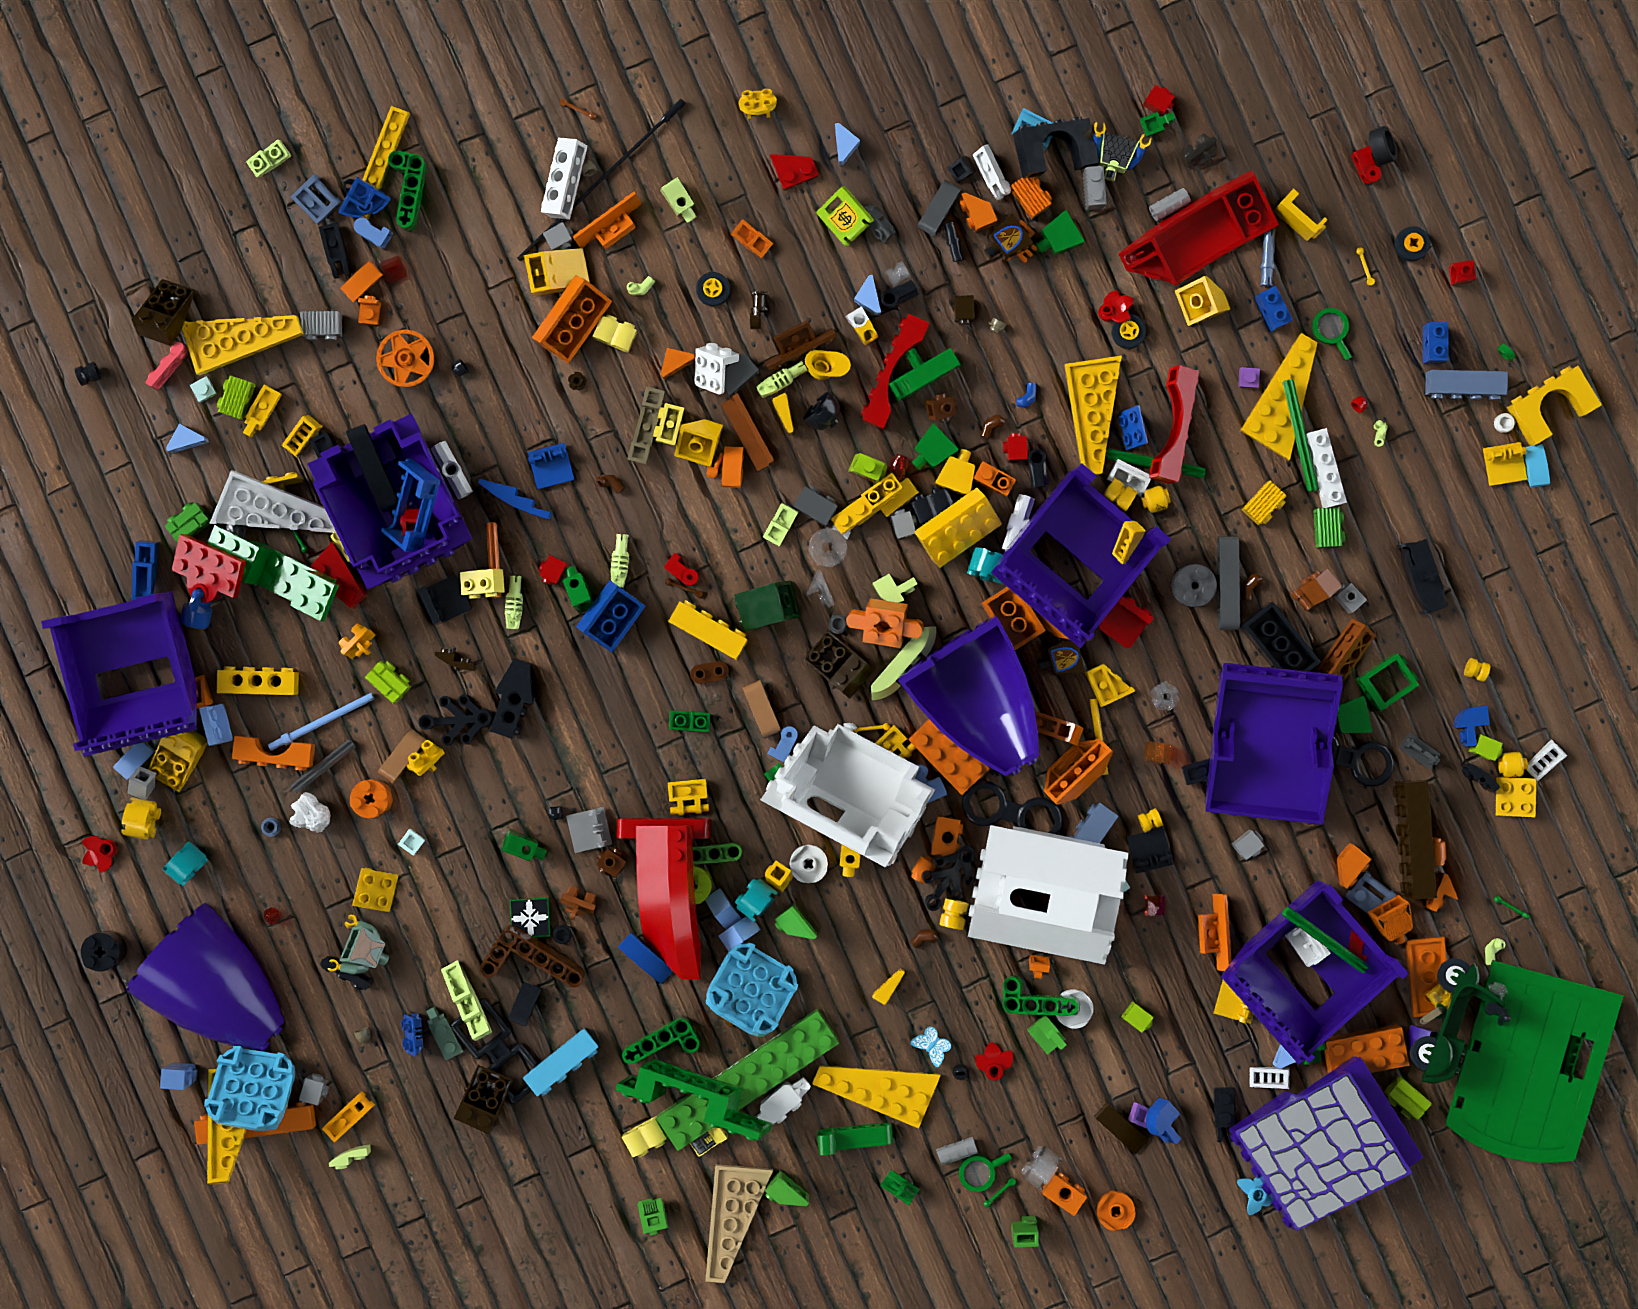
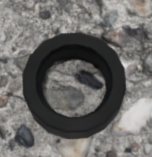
(1383, 145)

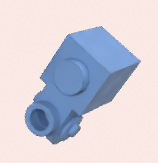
(935, 783)

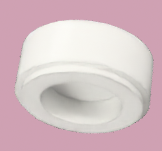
(1504, 423)

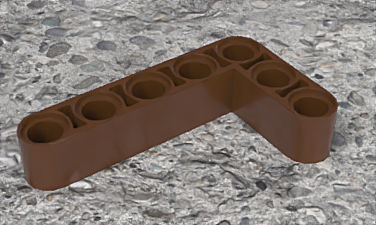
(531, 955)

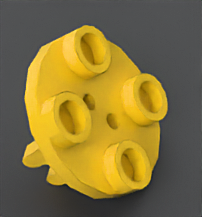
(757, 102)

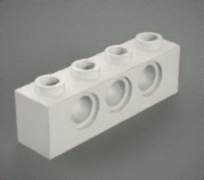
(564, 178)
(1326, 469)

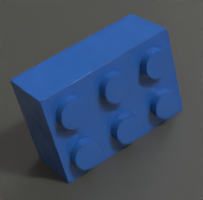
(610, 616)

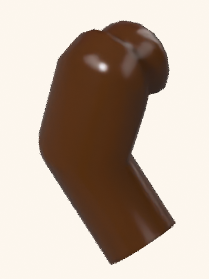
(991, 423)
(610, 481)
(1249, 584)
(924, 935)

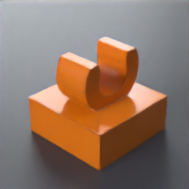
(1039, 965)

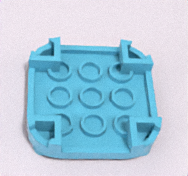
(751, 990)
(250, 1089)

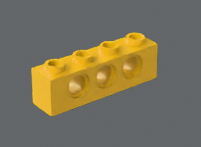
(227, 684)

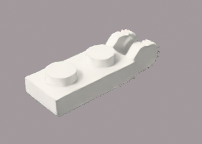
(991, 172)

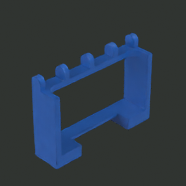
(427, 491)

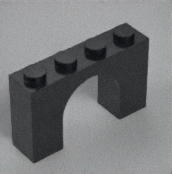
(1074, 133)

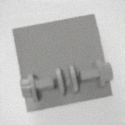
(589, 830)

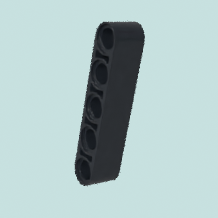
(373, 467)

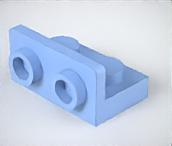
(216, 724)

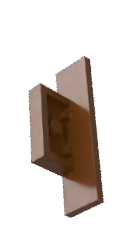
(796, 342)

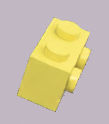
(669, 424)
(482, 582)

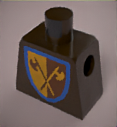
(1008, 239)
(1063, 659)

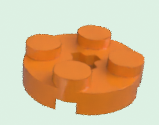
(1114, 1199)

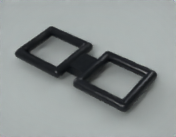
(496, 1048)

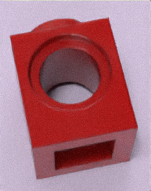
(1462, 272)

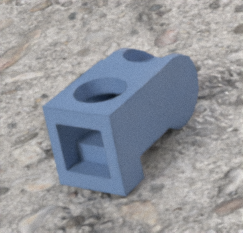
(372, 234)
(788, 738)

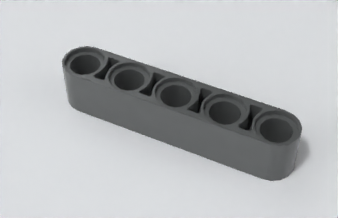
(1228, 583)

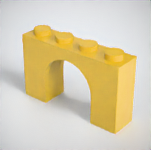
(1570, 384)

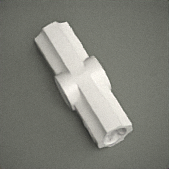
(446, 459)
(1018, 518)

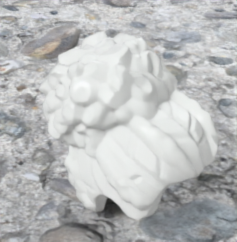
(310, 813)

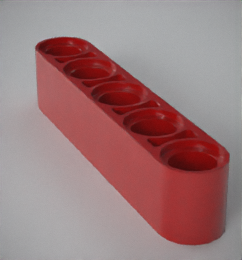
(627, 826)

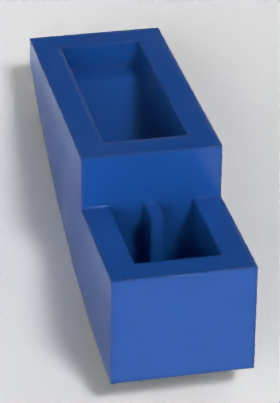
(144, 568)
(645, 957)

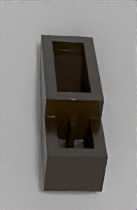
(1121, 1128)

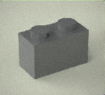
(739, 374)
(815, 505)

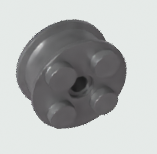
(1204, 581)

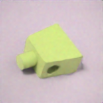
(674, 191)

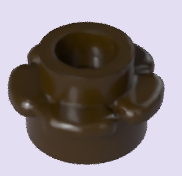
(577, 386)

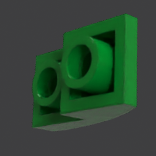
(689, 721)

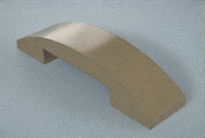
(646, 424)

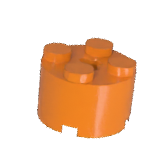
(381, 794)

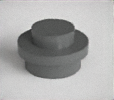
(837, 624)

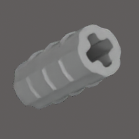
(1169, 204)
(956, 1151)

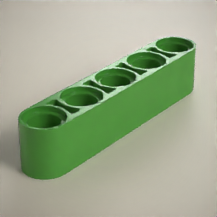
(723, 849)

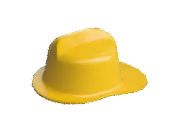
(826, 364)

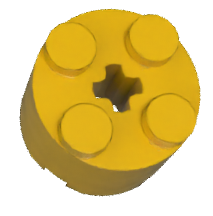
(140, 818)

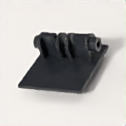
(1149, 850)

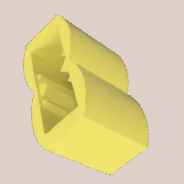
(615, 333)
(644, 1136)

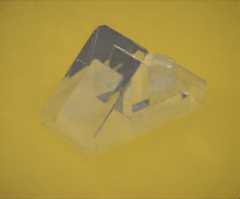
(819, 584)

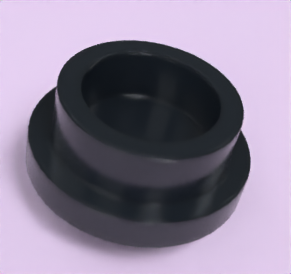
(562, 934)

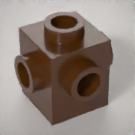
(941, 407)
(618, 861)

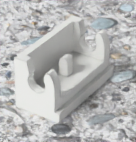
(1130, 476)
(1307, 947)

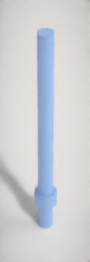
(288, 738)

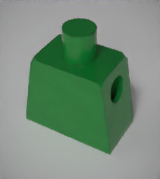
(1060, 236)
(933, 448)
(580, 596)
(1353, 716)
(514, 843)

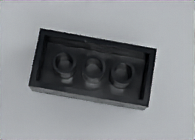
(1278, 640)

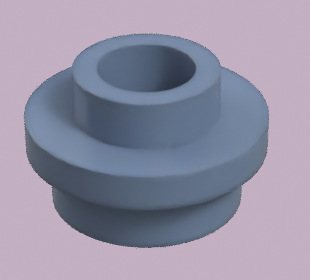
(265, 826)

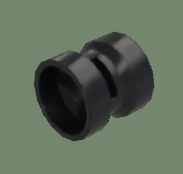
(87, 374)

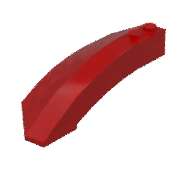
(1201, 231)
(668, 896)

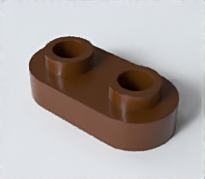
(709, 672)

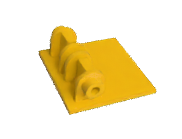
(1505, 463)
(1516, 797)
(375, 890)
(1231, 1006)

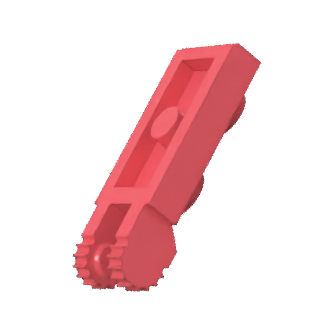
(167, 366)

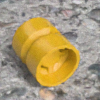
(1119, 494)
(954, 914)

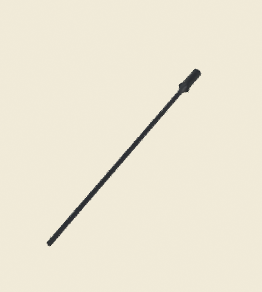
(666, 117)

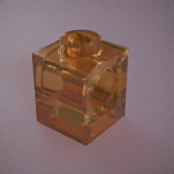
(1158, 752)

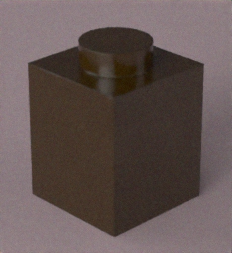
(964, 309)

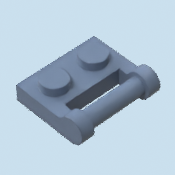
(312, 204)
(1364, 898)

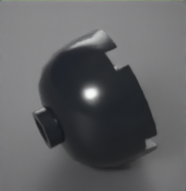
(823, 413)

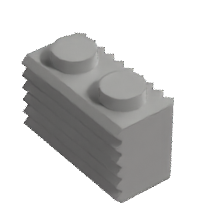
(1094, 188)
(321, 324)

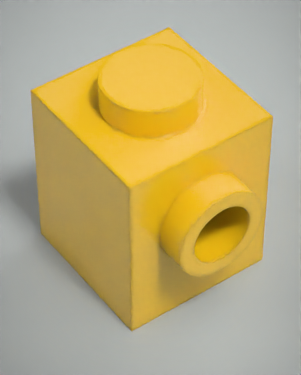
(778, 876)

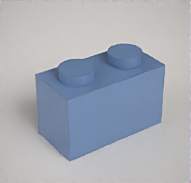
(178, 1076)

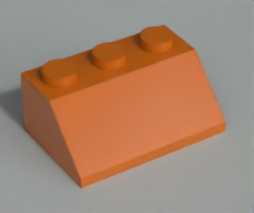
(1015, 616)

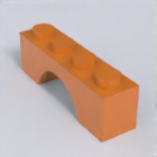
(249, 749)

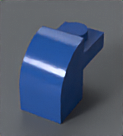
(1467, 720)
(1160, 1118)

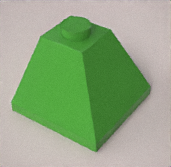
(794, 923)
(786, 1191)

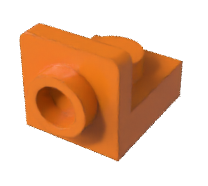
(369, 310)

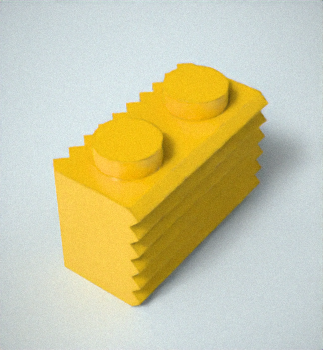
(1264, 503)

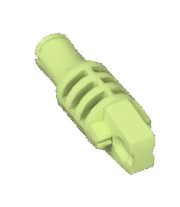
(780, 379)
(620, 561)
(514, 604)

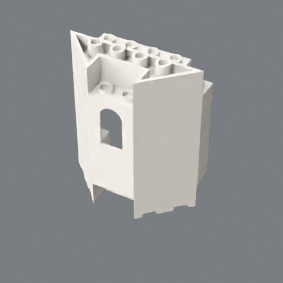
(858, 777)
(1083, 887)

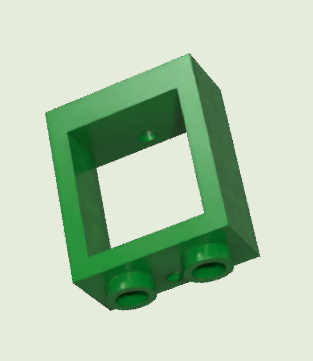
(1370, 691)

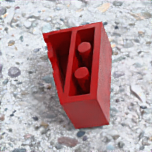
(336, 566)

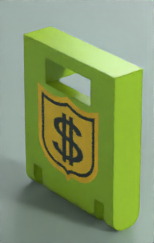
(847, 218)

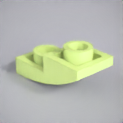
(268, 159)
(345, 1158)

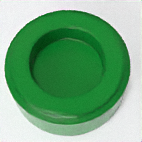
(1506, 352)

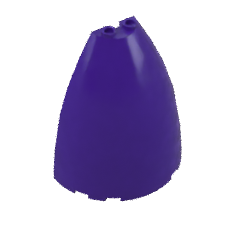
(979, 697)
(209, 984)

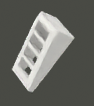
(1549, 765)
(1277, 1084)

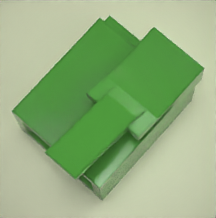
(1047, 1035)
(652, 1215)
(1025, 1232)

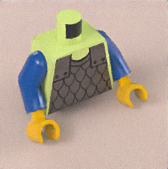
(1117, 152)

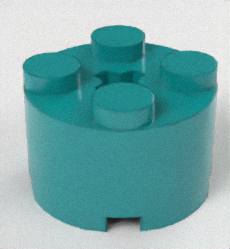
(983, 563)
(183, 863)
(756, 899)

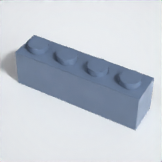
(1466, 383)
(1096, 823)

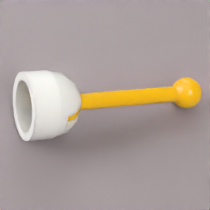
(852, 727)

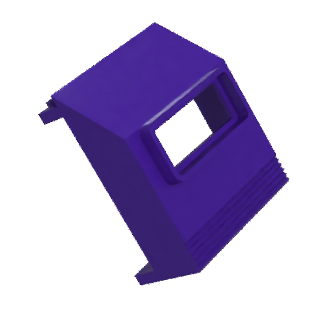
(1089, 530)
(116, 639)
(1279, 1003)

